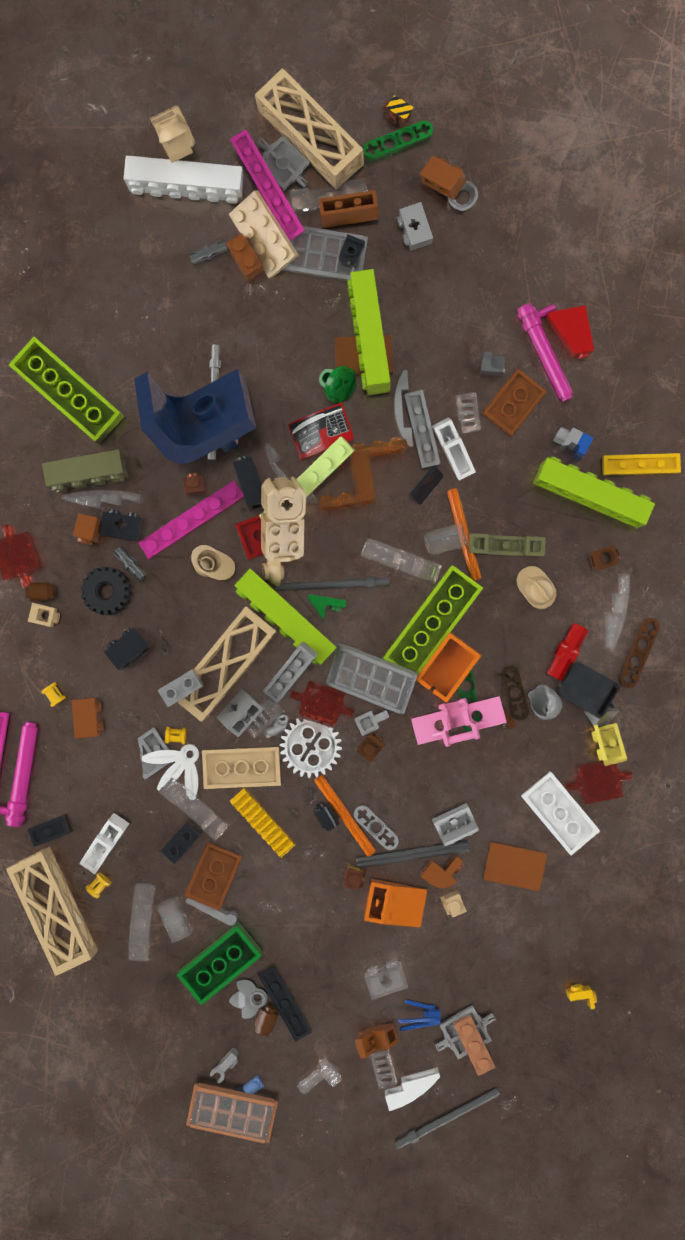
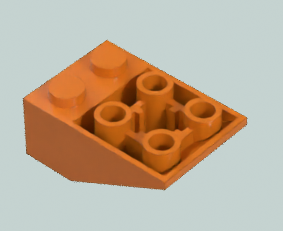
(394, 904)

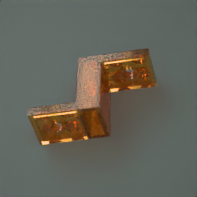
(362, 474)

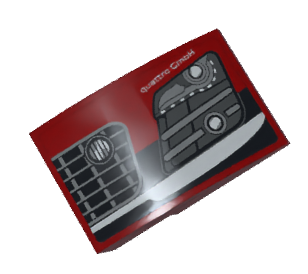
(320, 430)

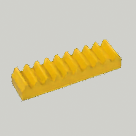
(641, 464)
(262, 822)

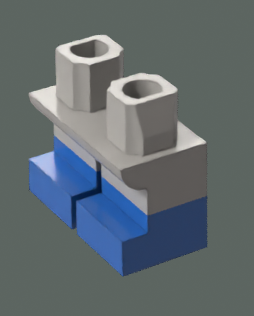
(574, 440)

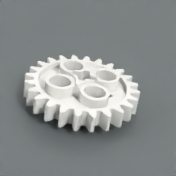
(326, 756)

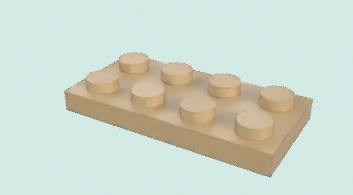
(263, 234)
(241, 767)

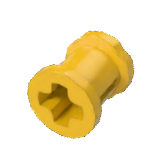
(53, 694)
(181, 735)
(98, 885)

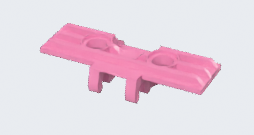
(456, 715)

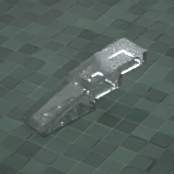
(97, 497)
(401, 560)
(615, 620)

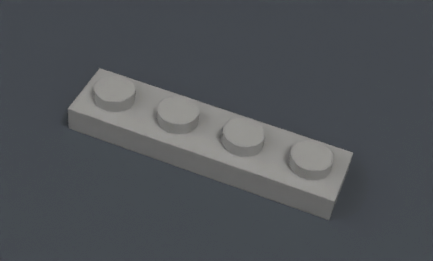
(422, 429)
(290, 672)

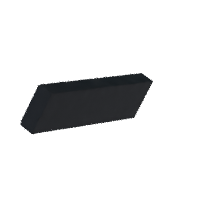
(284, 1002)

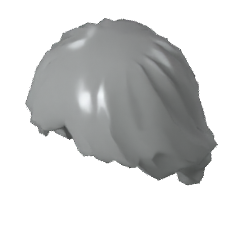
(545, 702)

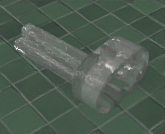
(325, 1070)

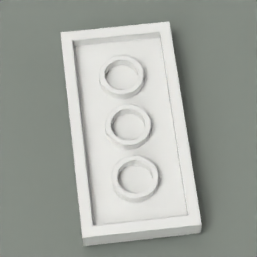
(560, 813)

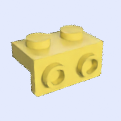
(610, 744)

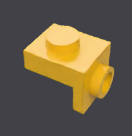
(580, 992)

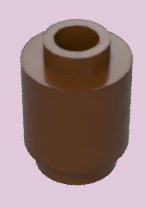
(40, 591)
(266, 1020)

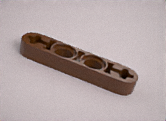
(641, 654)

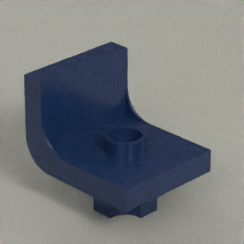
(195, 423)

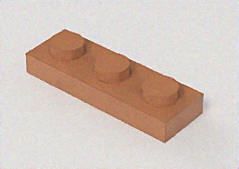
(474, 1045)

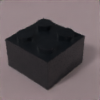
(128, 648)

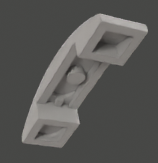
(402, 387)

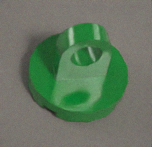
(339, 384)

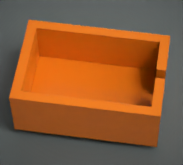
(449, 667)

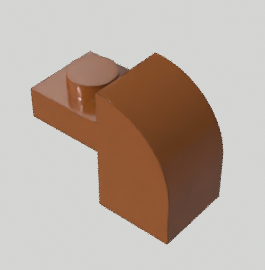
(439, 876)
(376, 1038)

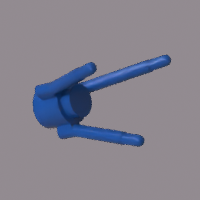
(430, 1017)

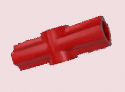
(567, 651)

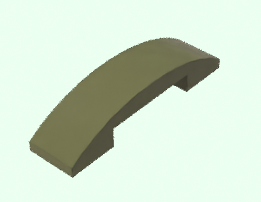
(507, 545)

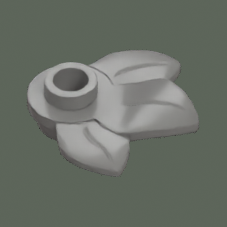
(245, 998)

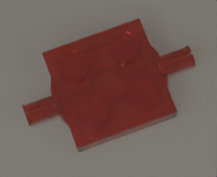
(17, 556)
(321, 704)
(599, 782)

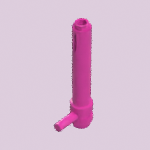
(533, 326)
(16, 806)

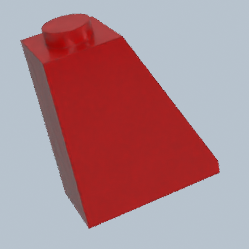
(573, 330)

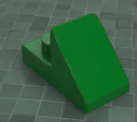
(320, 603)

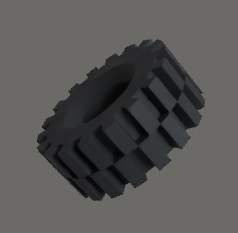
(120, 594)

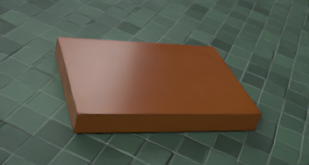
(347, 354)
(514, 402)
(515, 866)
(213, 876)

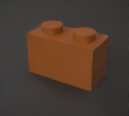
(443, 177)
(244, 257)
(87, 529)
(86, 717)

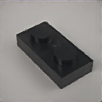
(49, 830)

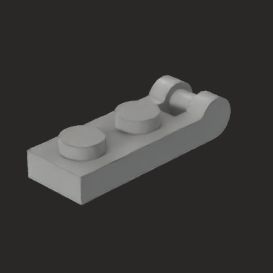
(226, 917)

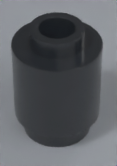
(326, 816)

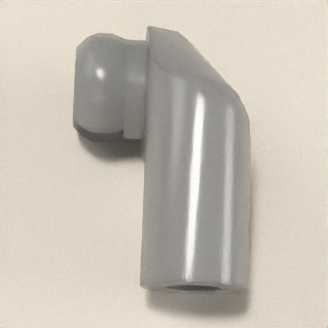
(278, 727)

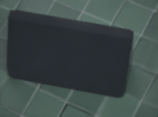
(426, 485)

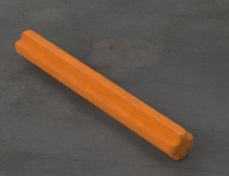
(459, 517)
(345, 816)

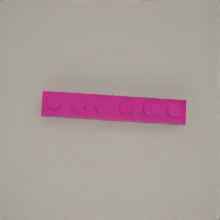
(267, 184)
(191, 519)

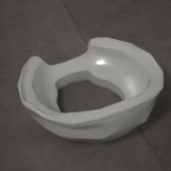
(471, 189)

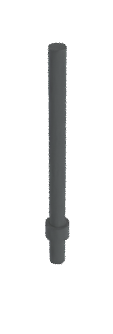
(369, 582)
(413, 1136)

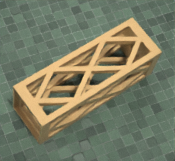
(348, 164)
(191, 703)
(58, 959)

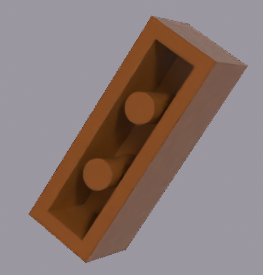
(348, 209)

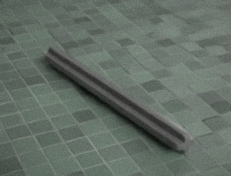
(412, 854)

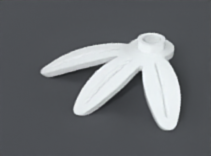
(181, 763)

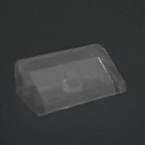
(446, 539)

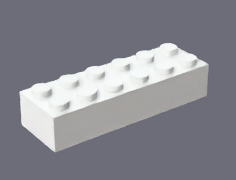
(184, 179)

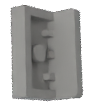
(455, 824)

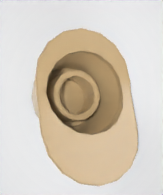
(212, 563)
(536, 587)

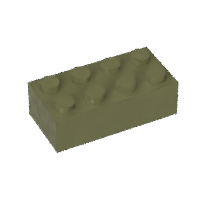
(85, 470)

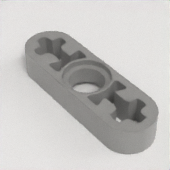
(362, 820)

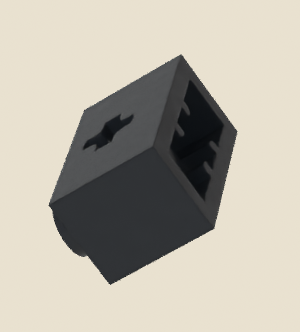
(110, 528)
(181, 841)

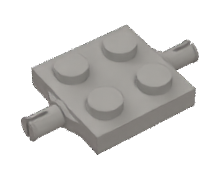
(284, 162)
(451, 1036)

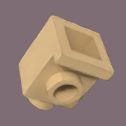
(37, 612)
(453, 903)

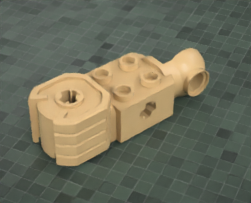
(173, 133)
(281, 525)

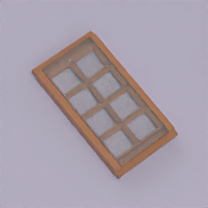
(231, 1113)

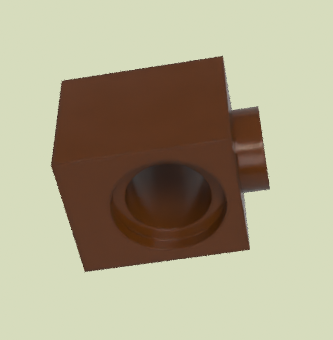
(596, 561)

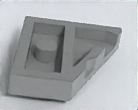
(148, 743)

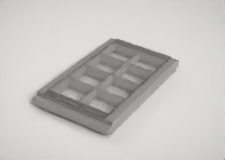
(320, 253)
(371, 678)

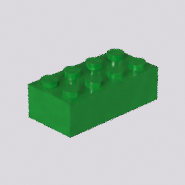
(219, 963)

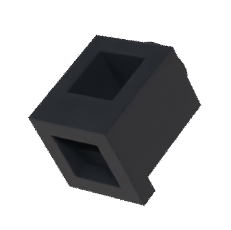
(353, 243)

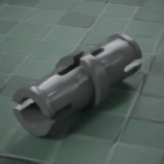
(208, 252)
(129, 564)

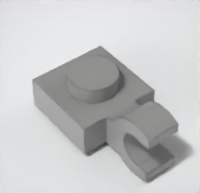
(369, 722)
(228, 1061)

